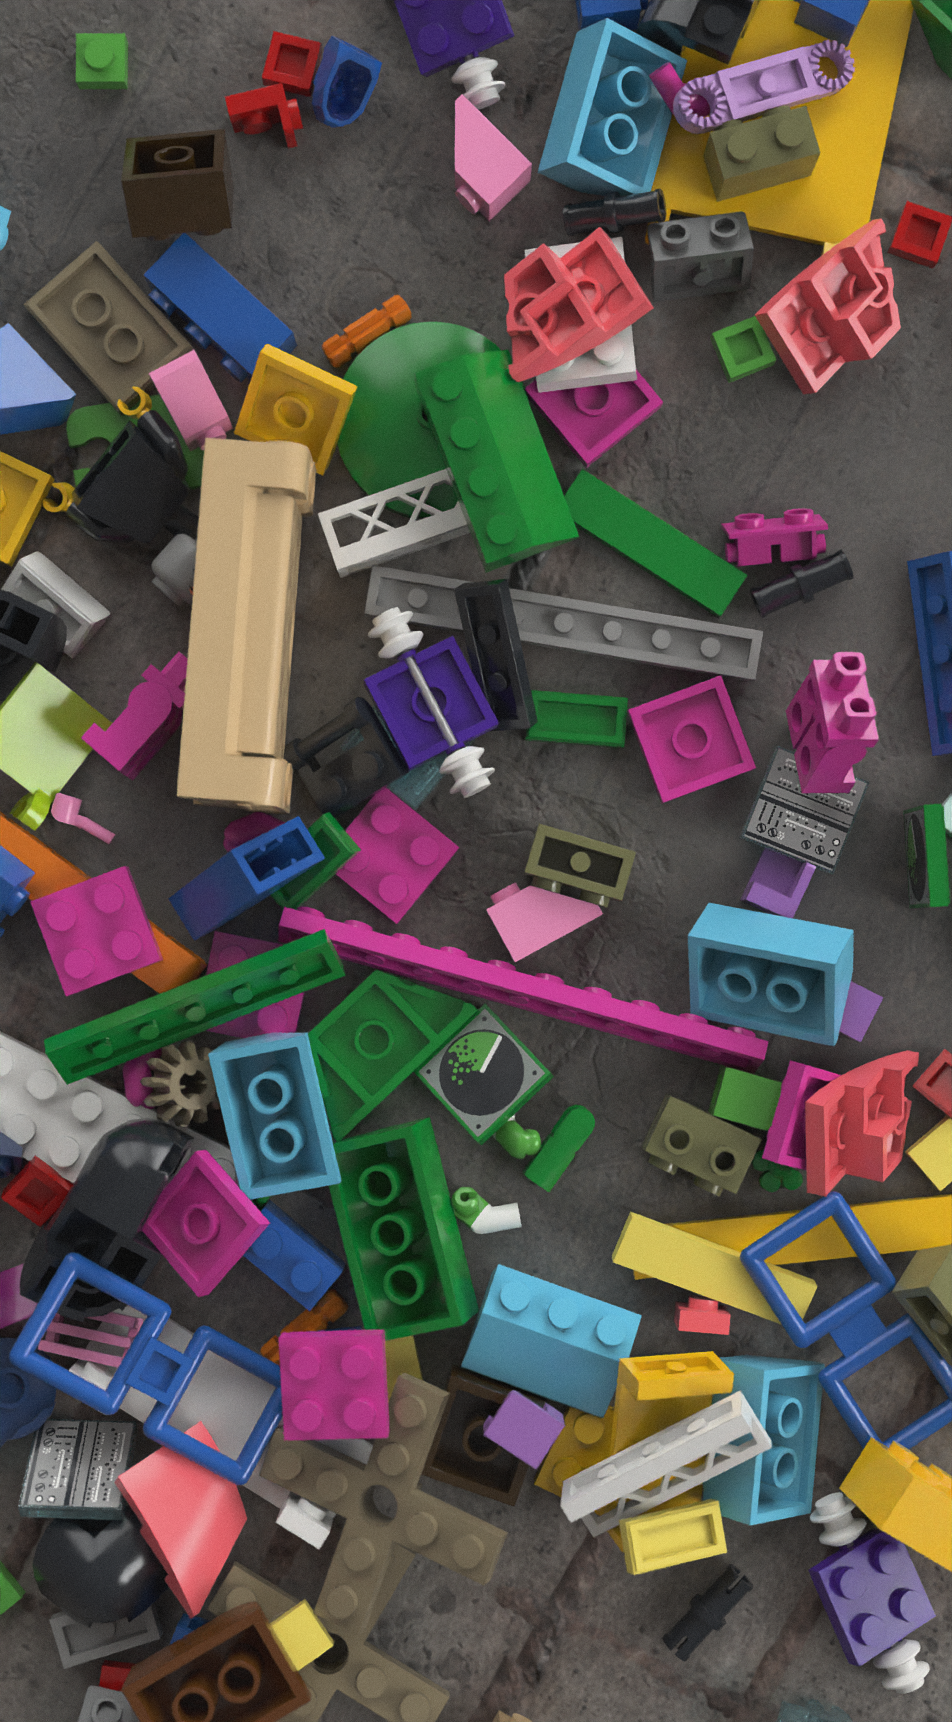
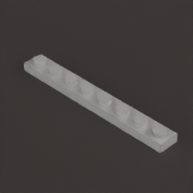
(580, 626)

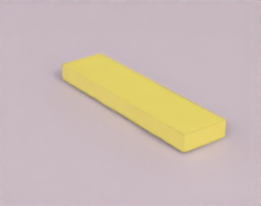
(703, 1267)

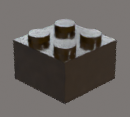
(178, 184)
(461, 1450)

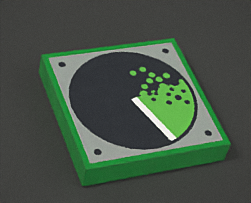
(926, 856)
(483, 1074)

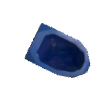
(343, 83)

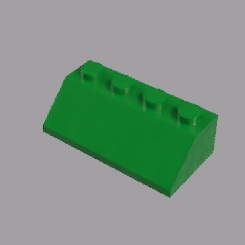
(494, 457)
(401, 1232)

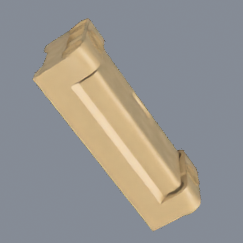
(244, 624)

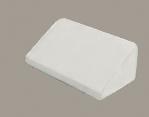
(50, 588)

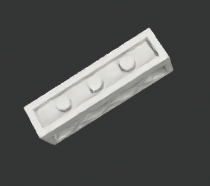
(394, 541)
(664, 1456)

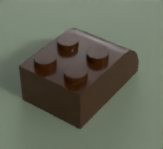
(219, 1674)

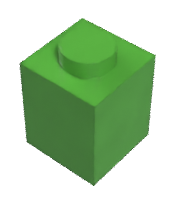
(745, 1097)

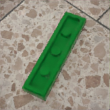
(652, 544)

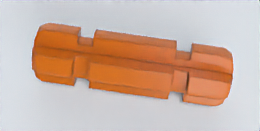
(366, 330)
(329, 1308)

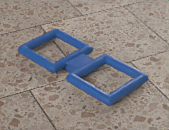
(849, 1321)
(150, 1368)

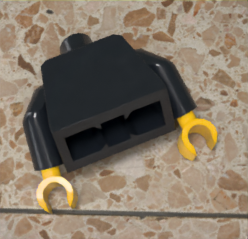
(133, 484)

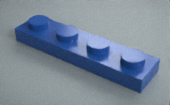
(932, 608)

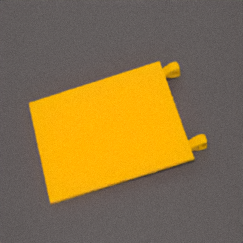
(847, 126)

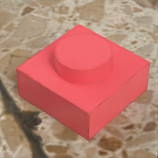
(702, 1316)

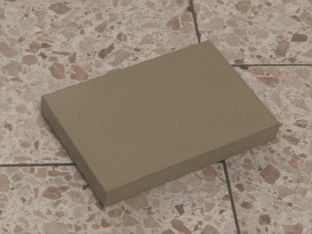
(107, 326)

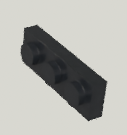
(496, 651)

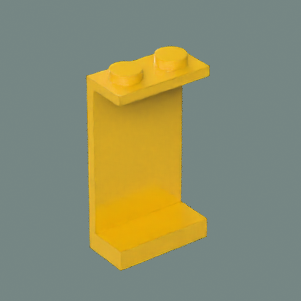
(657, 1394)

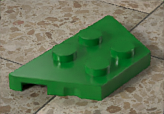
(377, 1042)

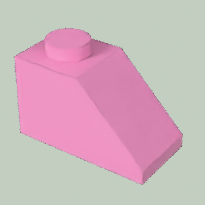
(486, 163)
(191, 400)
(536, 917)

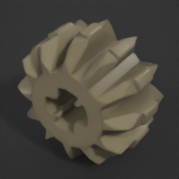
(166, 1086)

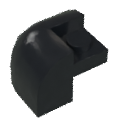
(701, 25)
(27, 637)
(129, 1173)
(77, 1233)
(98, 1568)

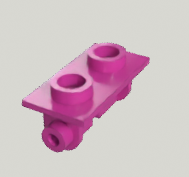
(794, 533)

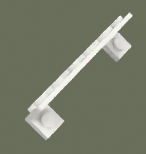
(229, 1406)

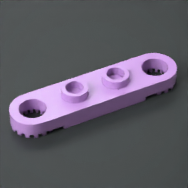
(763, 85)

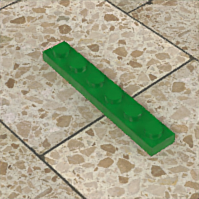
(194, 1007)

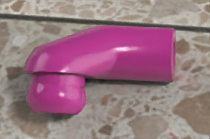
(668, 85)
(248, 828)
(133, 1073)

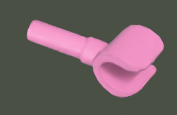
(66, 810)

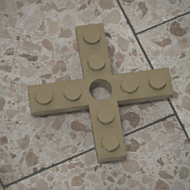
(368, 1535)
(365, 1670)

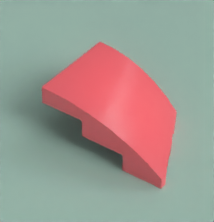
(568, 303)
(834, 310)
(858, 1123)
(186, 1518)

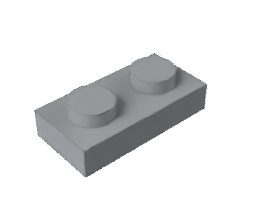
(82, 1644)

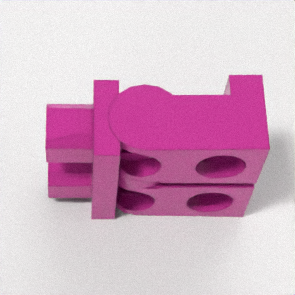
(148, 721)
(834, 723)

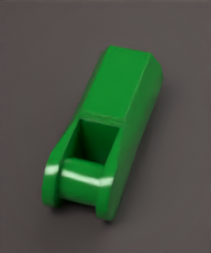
(560, 1146)

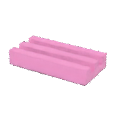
(57, 1327)

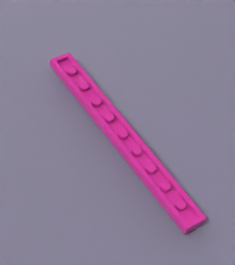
(537, 993)

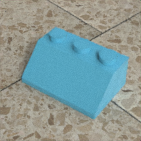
(609, 113)
(770, 972)
(274, 1114)
(550, 1340)
(788, 1405)

